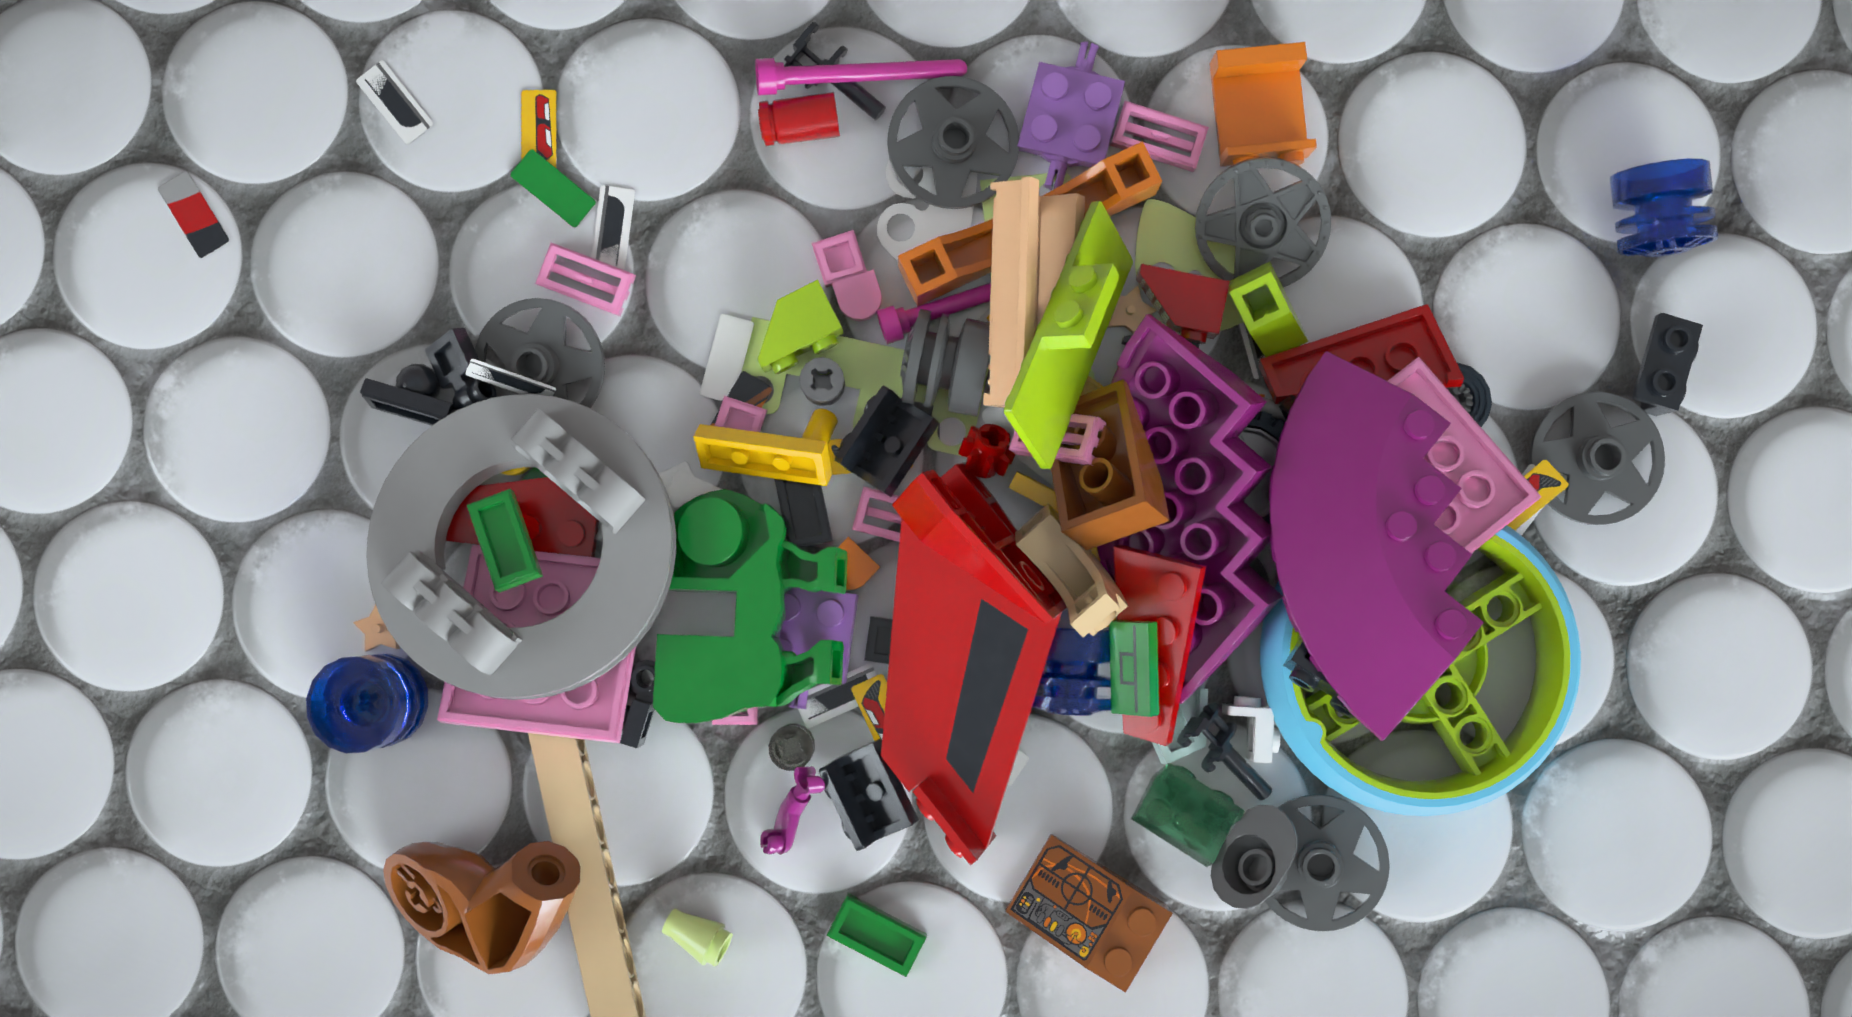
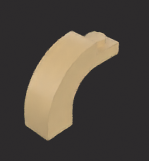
(1073, 571)

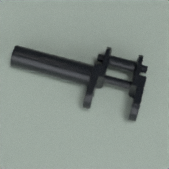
(852, 90)
(1222, 750)

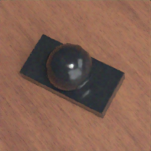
(411, 397)

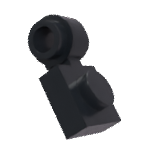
(450, 360)
(640, 713)

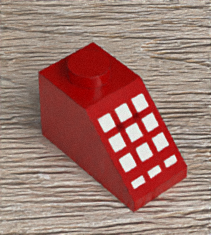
(1185, 301)

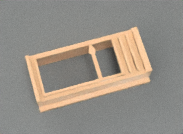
(1027, 258)

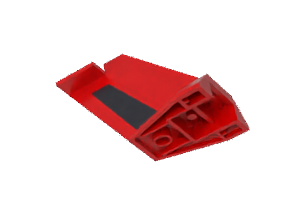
(963, 653)

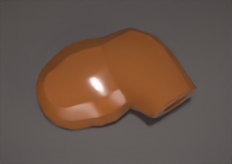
(480, 911)

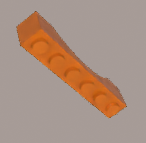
(967, 254)

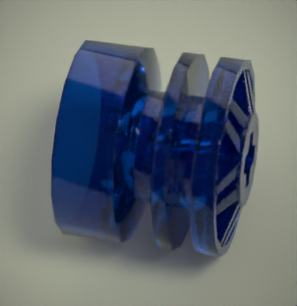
(1663, 207)
(1072, 674)
(343, 700)

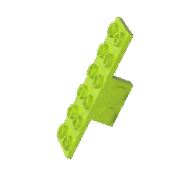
(1069, 336)

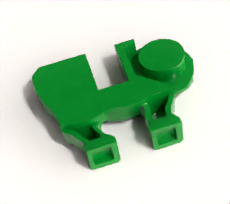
(741, 549)

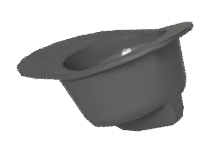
(1255, 857)

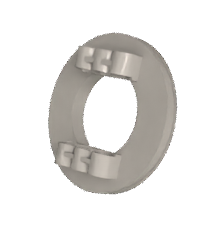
(452, 630)

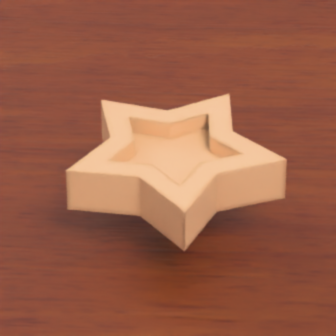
(1130, 311)
(375, 631)

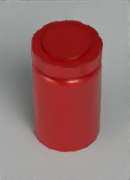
(799, 119)

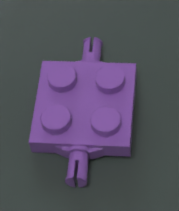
(1070, 115)
(817, 618)

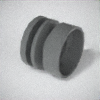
(946, 362)

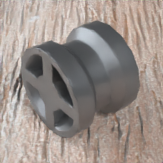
(828, 387)

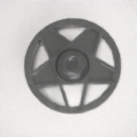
(952, 141)
(1263, 221)
(543, 349)
(1600, 457)
(1328, 866)

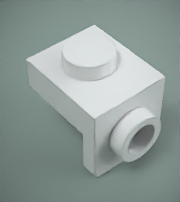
(1262, 734)

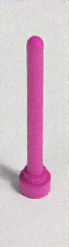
(774, 76)
(897, 322)

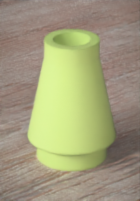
(699, 936)

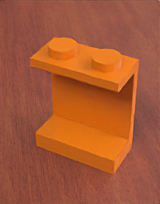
(1260, 103)

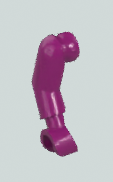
(782, 836)

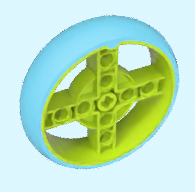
(1487, 762)

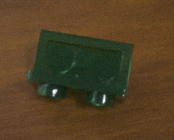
(1187, 813)

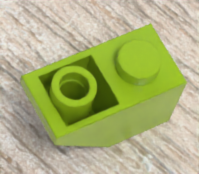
(1267, 310)
(799, 324)

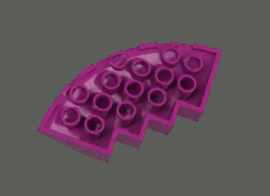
(1193, 424)
(1361, 541)

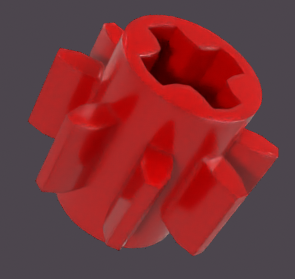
(987, 451)

